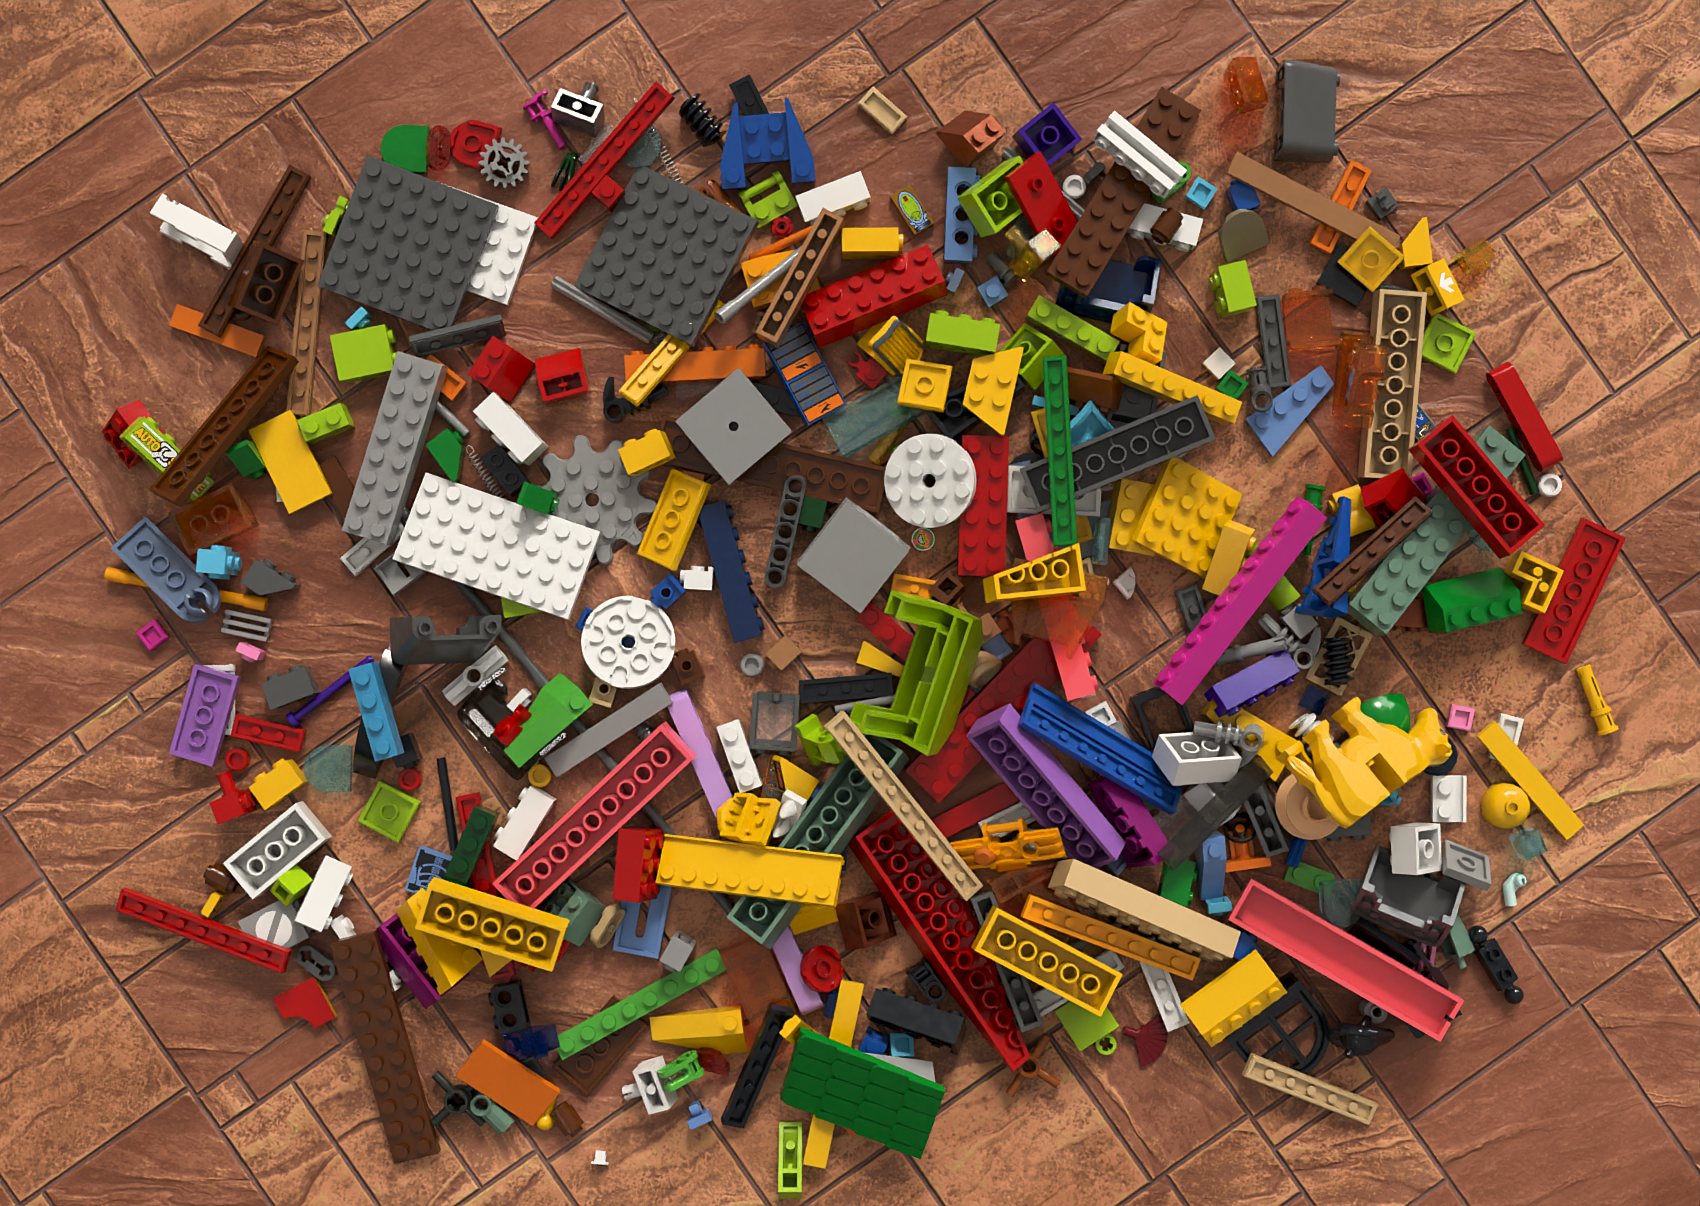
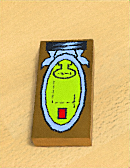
(912, 210)

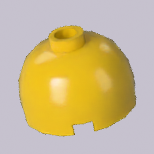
(1505, 805)

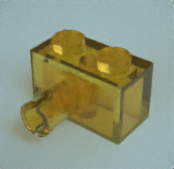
(1031, 253)

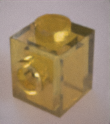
(1475, 256)

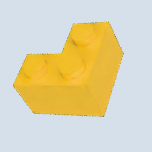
(1142, 332)
(1538, 577)

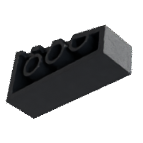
(956, 418)
(917, 1019)

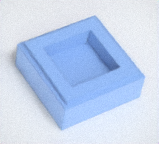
(997, 647)

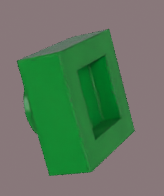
(1231, 385)

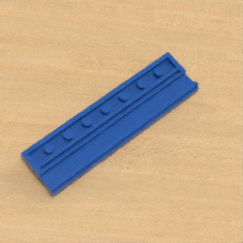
(1097, 747)

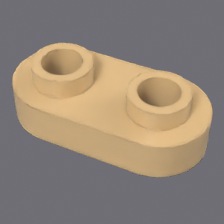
(607, 925)

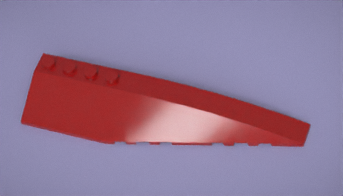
(941, 929)

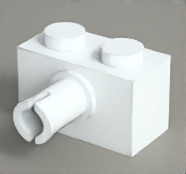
(650, 1086)

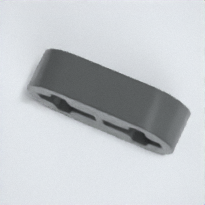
(312, 966)

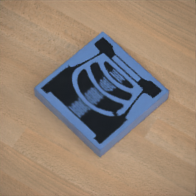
(427, 864)

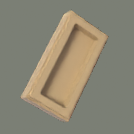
(882, 110)

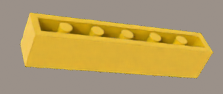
(1170, 386)

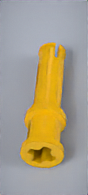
(1599, 709)

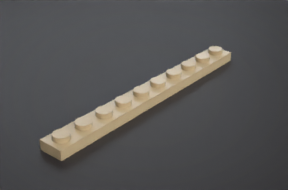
(903, 805)

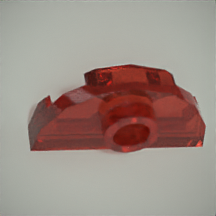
(713, 1061)

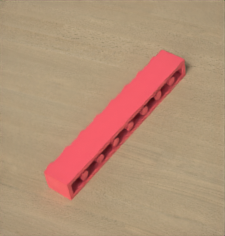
(1074, 672)

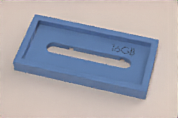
(651, 942)

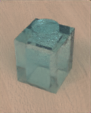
(1528, 843)

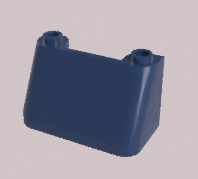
(1114, 289)

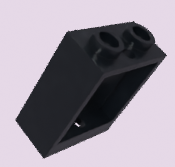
(1151, 694)

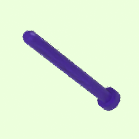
(294, 718)

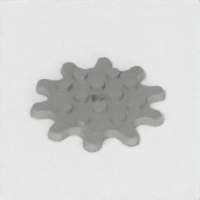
(618, 494)

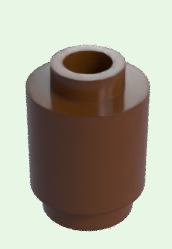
(1166, 226)
(220, 878)
(567, 1119)

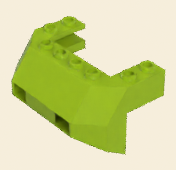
(932, 677)

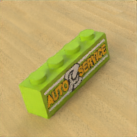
(1072, 329)
(157, 449)

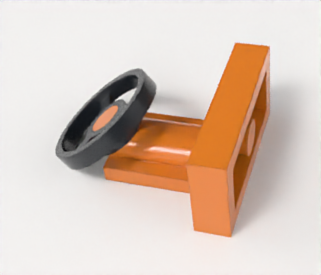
(1242, 846)

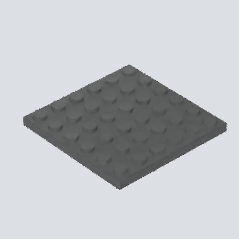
(408, 245)
(666, 254)

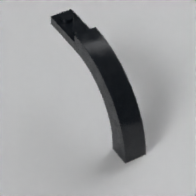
(363, 756)

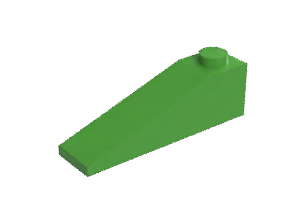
(552, 712)

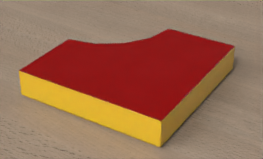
(306, 1001)

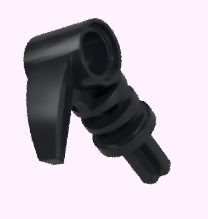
(626, 406)

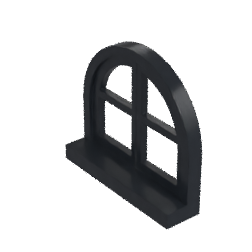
(1295, 990)

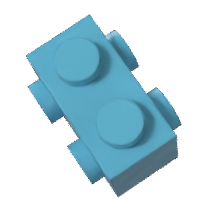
(218, 562)

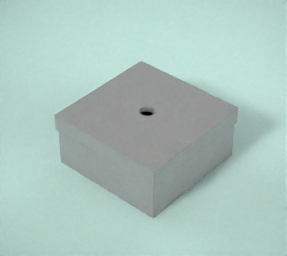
(733, 426)
(853, 555)

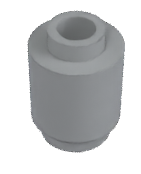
(1367, 1007)

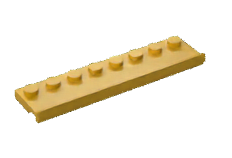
(750, 870)

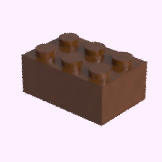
(266, 282)

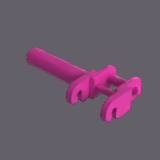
(546, 119)

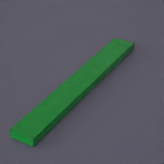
(1059, 451)

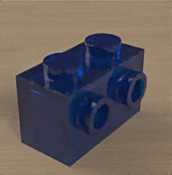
(531, 1042)

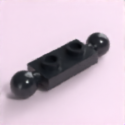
(1496, 964)

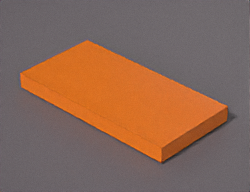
(508, 1082)

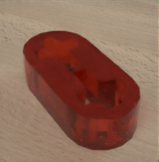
(443, 148)

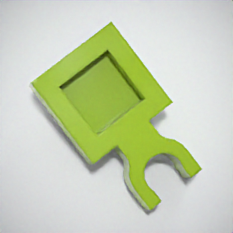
(333, 221)

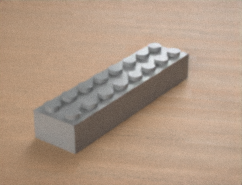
(394, 448)

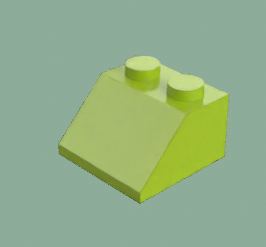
(1035, 347)

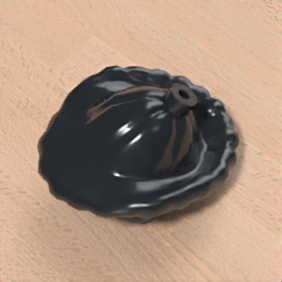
(1359, 1039)

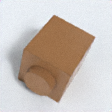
(782, 653)

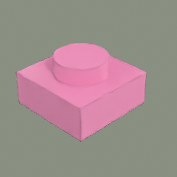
(250, 652)

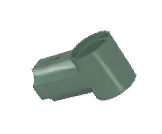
(493, 1113)

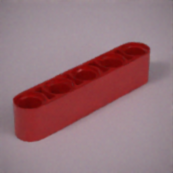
(1524, 416)

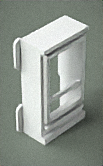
(197, 231)

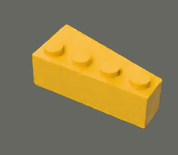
(1044, 577)
(1273, 743)
(445, 958)

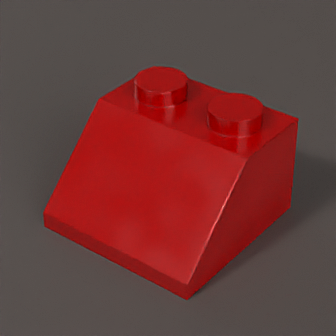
(501, 369)

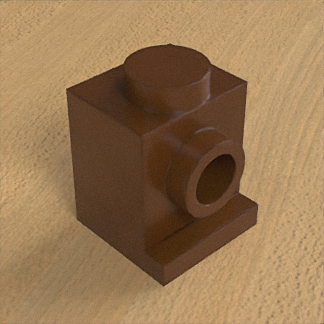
(946, 582)
(694, 672)

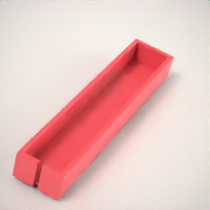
(1345, 959)

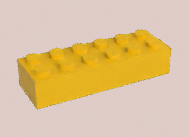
(492, 924)
(1046, 961)

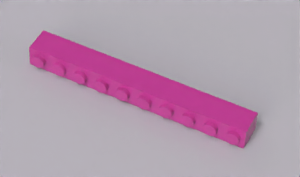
(1240, 600)

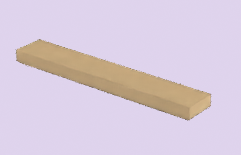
(1309, 1089)

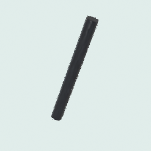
(447, 803)

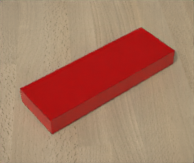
(268, 733)

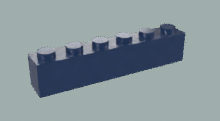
(729, 571)

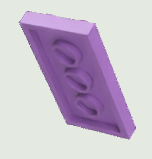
(205, 715)

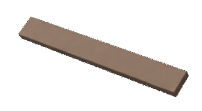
(1303, 199)
(307, 323)

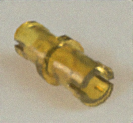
(884, 445)

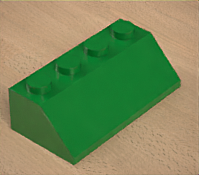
(1470, 600)

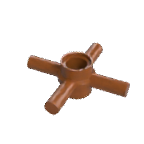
(1036, 1070)

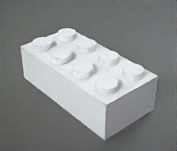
(277, 849)

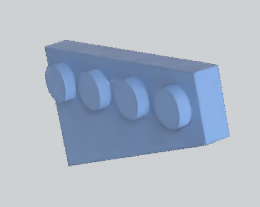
(1289, 410)

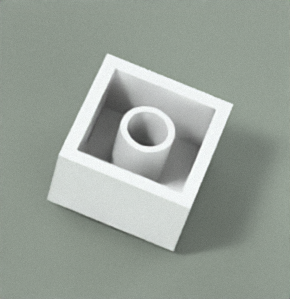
(1415, 848)

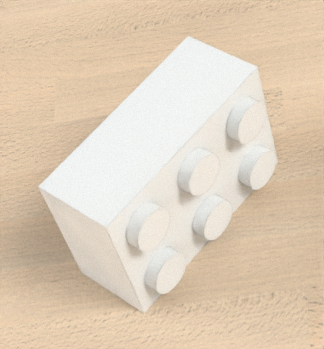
(509, 430)
(1195, 759)

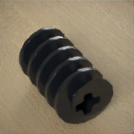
(700, 121)
(1338, 661)

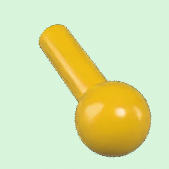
(546, 1122)

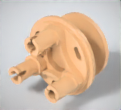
(1300, 811)

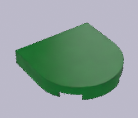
(406, 147)

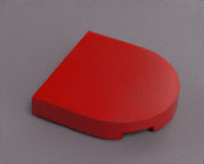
(469, 140)

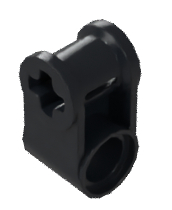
(926, 979)

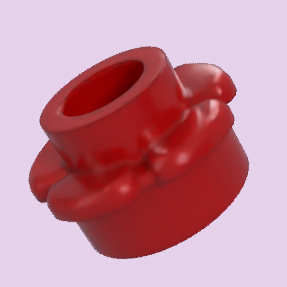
(782, 233)

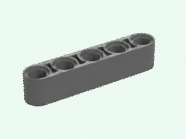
(780, 541)

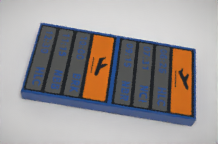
(805, 375)

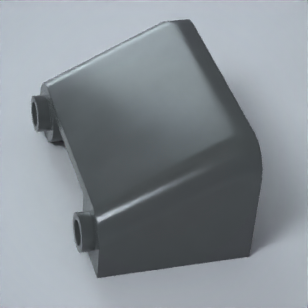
(1306, 112)
(415, 640)
(1407, 902)

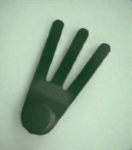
(568, 165)

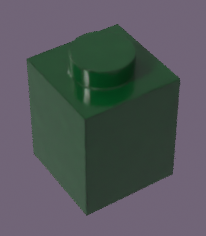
(812, 514)

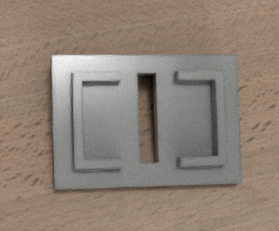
(395, 577)

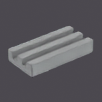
(227, 622)

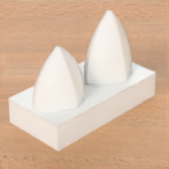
(789, 812)

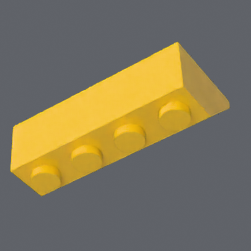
(1233, 998)

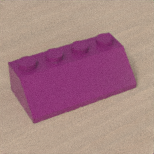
(411, 967)

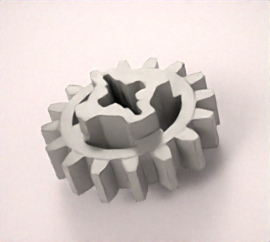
(493, 167)

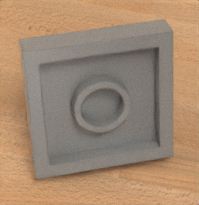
(1466, 865)

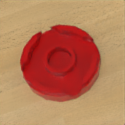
(821, 969)

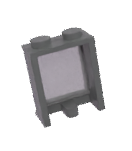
(774, 722)

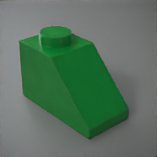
(449, 453)
(247, 460)
(538, 499)

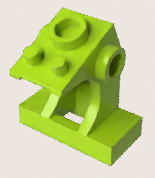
(818, 742)

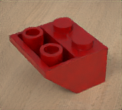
(562, 376)
(118, 423)
(1389, 494)

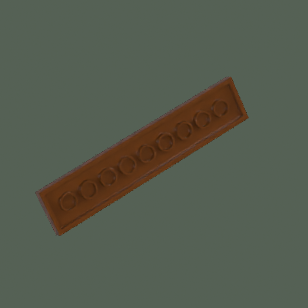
(1118, 199)
(826, 475)
(385, 1046)

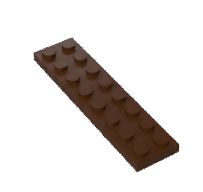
(224, 426)

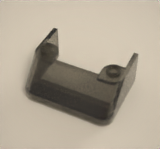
(483, 713)

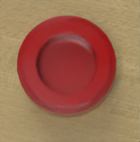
(237, 759)
(410, 779)

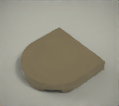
(1242, 234)

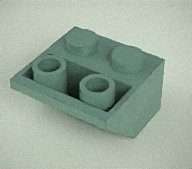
(578, 906)

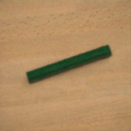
(1524, 465)

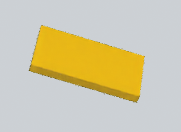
(290, 462)
(673, 519)

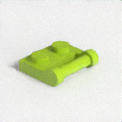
(772, 206)

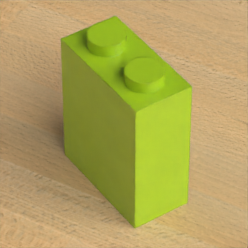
(364, 353)

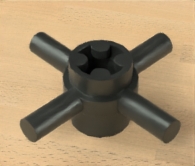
(465, 1092)

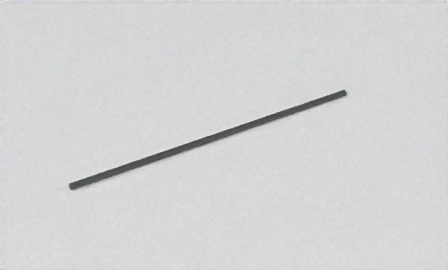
(579, 726)

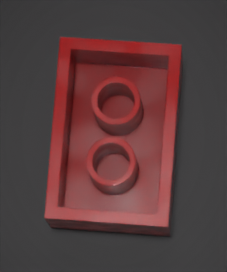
(637, 863)

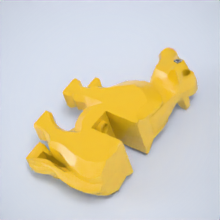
(1368, 763)

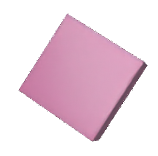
(1460, 717)

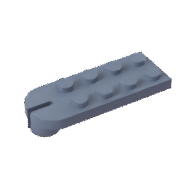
(168, 572)

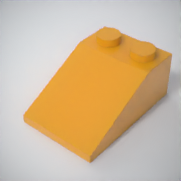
(758, 267)

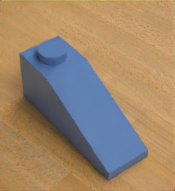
(1211, 866)

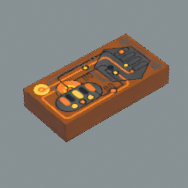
(770, 786)

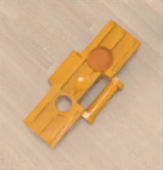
(1012, 855)

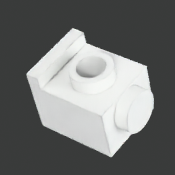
(697, 578)

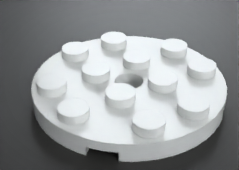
(953, 485)
(628, 666)

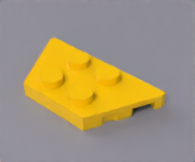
(992, 387)

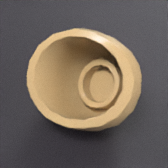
(985, 669)

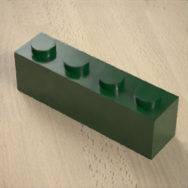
(471, 845)

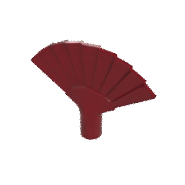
(1149, 1039)

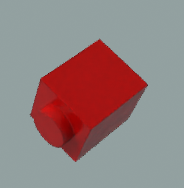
(608, 193)

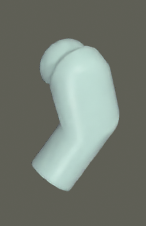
(1510, 886)

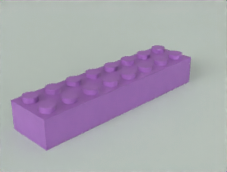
(1045, 787)

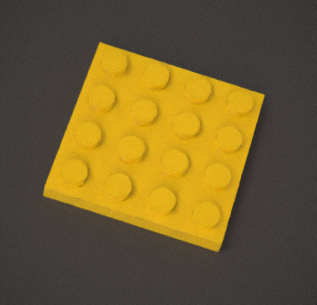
(1186, 516)

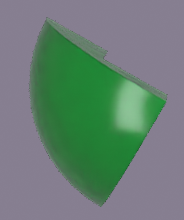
(1388, 709)

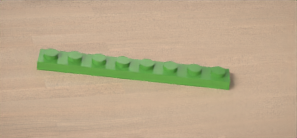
(640, 1003)

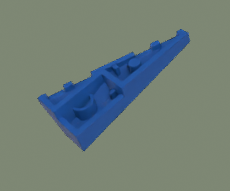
(1331, 553)

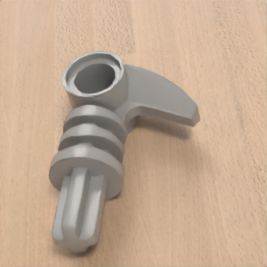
(1293, 647)
(1233, 734)

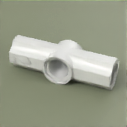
(463, 685)

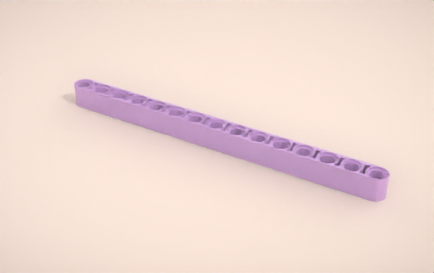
(717, 793)

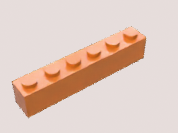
(707, 364)

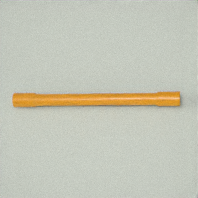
(246, 600)

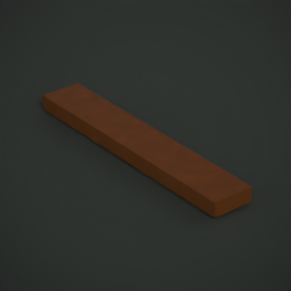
(1372, 551)

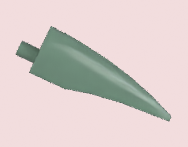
(1457, 941)

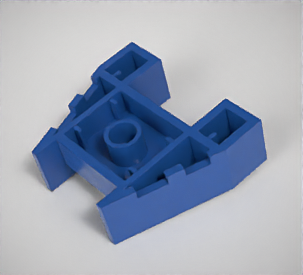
(765, 140)

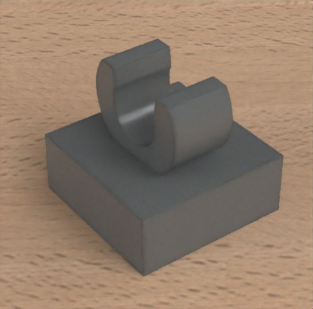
(1382, 203)

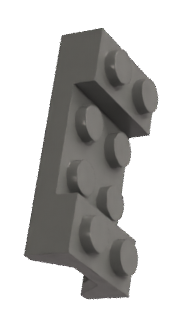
(1133, 403)

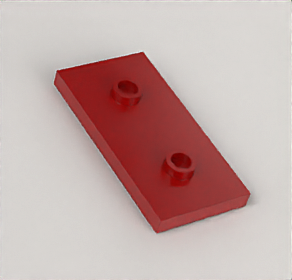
(1041, 198)

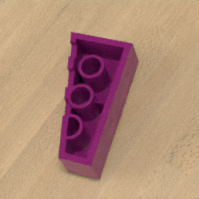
(1131, 821)

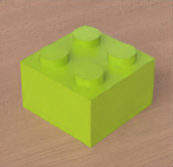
(1232, 289)

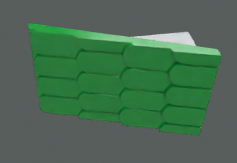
(865, 1092)

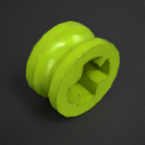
(1109, 1050)

